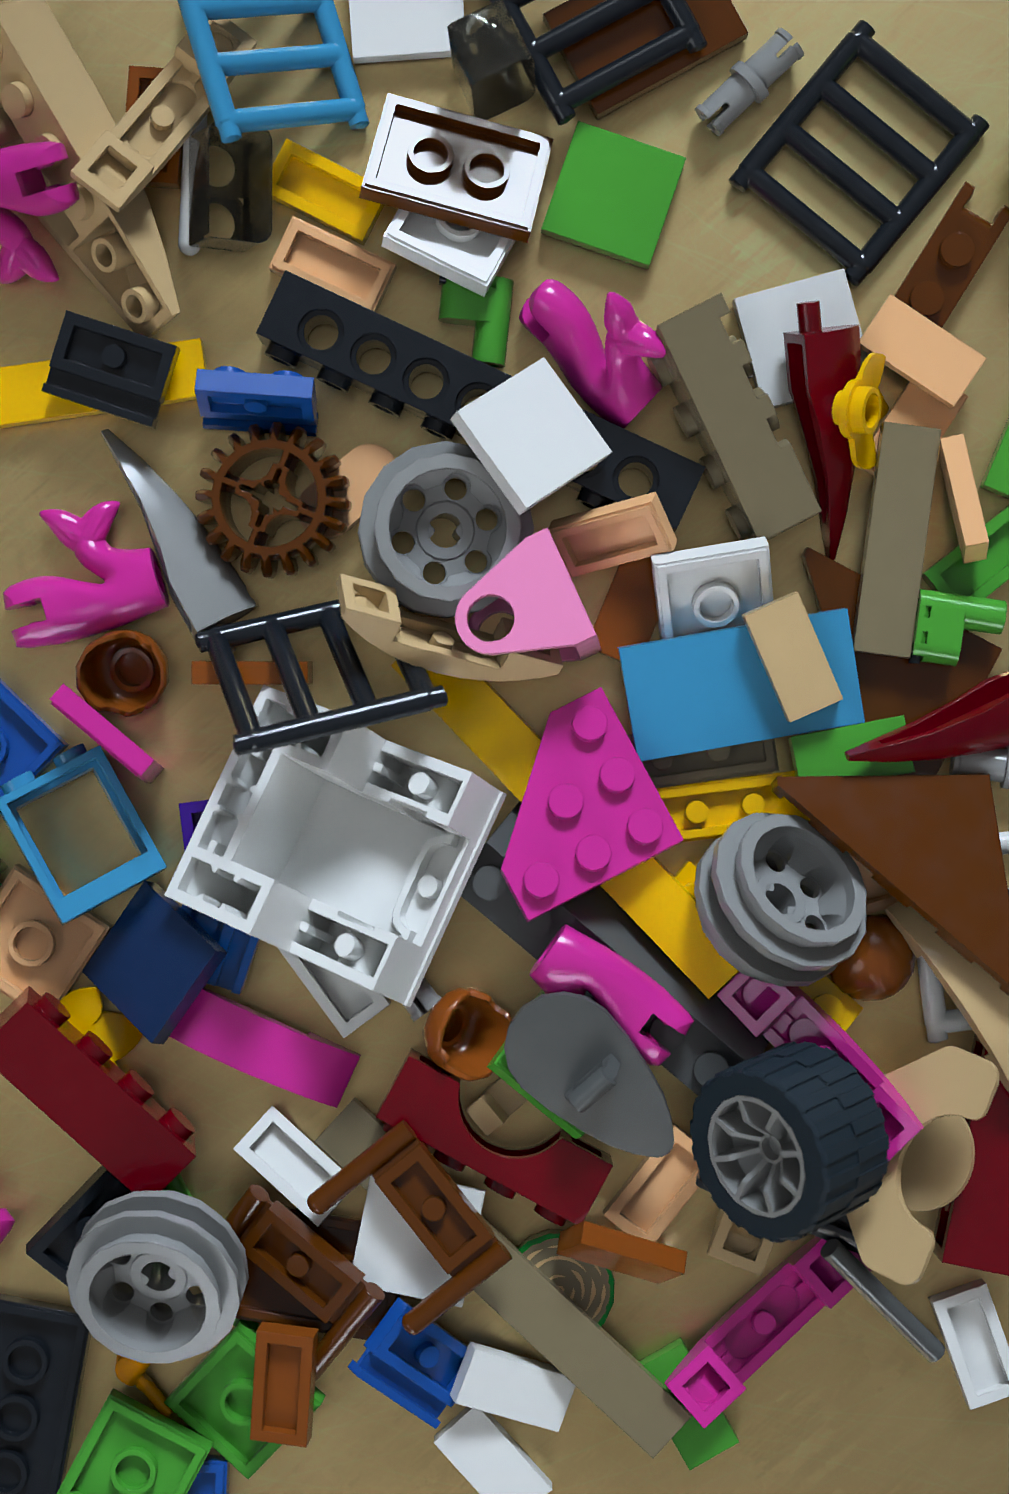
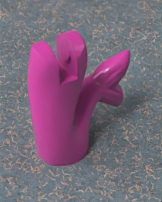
(26, 192)
(607, 379)
(84, 609)
(630, 995)

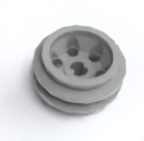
(384, 515)
(780, 900)
(144, 1300)

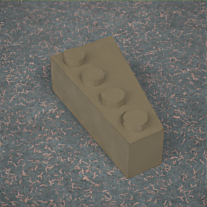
(732, 423)

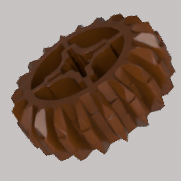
(280, 475)

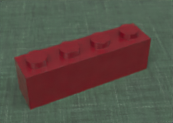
(90, 1095)
(976, 1223)

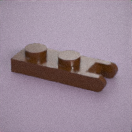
(950, 258)

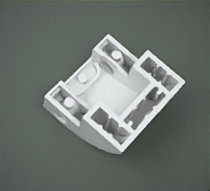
(339, 851)

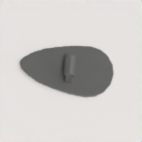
(588, 1073)

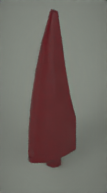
(818, 367)
(962, 727)

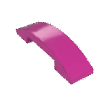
(790, 1015)
(266, 1048)
(754, 1330)

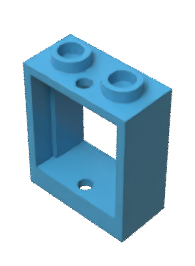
(69, 767)

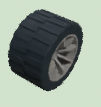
(789, 1141)

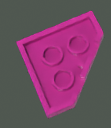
(583, 810)

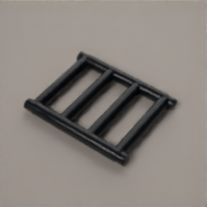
(824, 88)
(564, 100)
(308, 721)

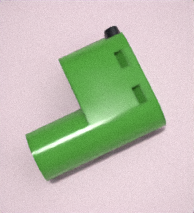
(487, 314)
(944, 617)

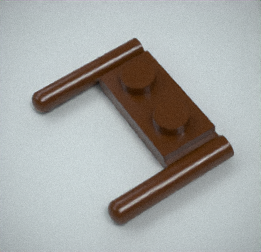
(431, 1208)
(306, 1269)

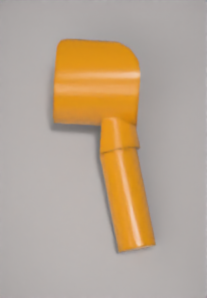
(133, 1373)

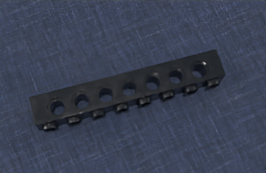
(304, 305)

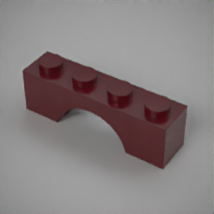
(556, 1174)

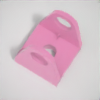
(541, 598)

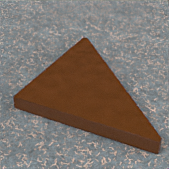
(891, 683)
(927, 845)

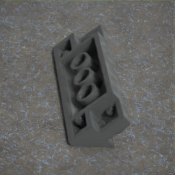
(716, 1036)

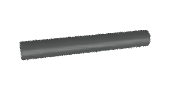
(882, 1300)

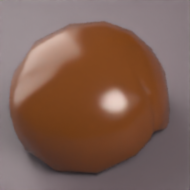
(122, 673)
(878, 965)
(465, 1033)

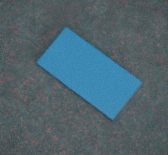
(716, 694)

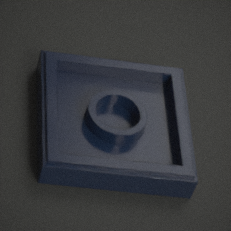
(154, 962)

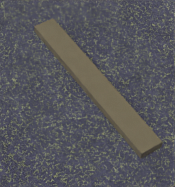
(548, 1318)

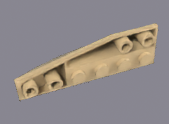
(55, 100)

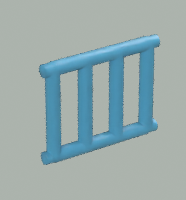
(216, 66)

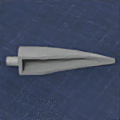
(198, 580)

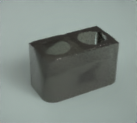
(491, 61)
(250, 182)

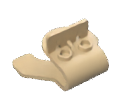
(931, 1166)

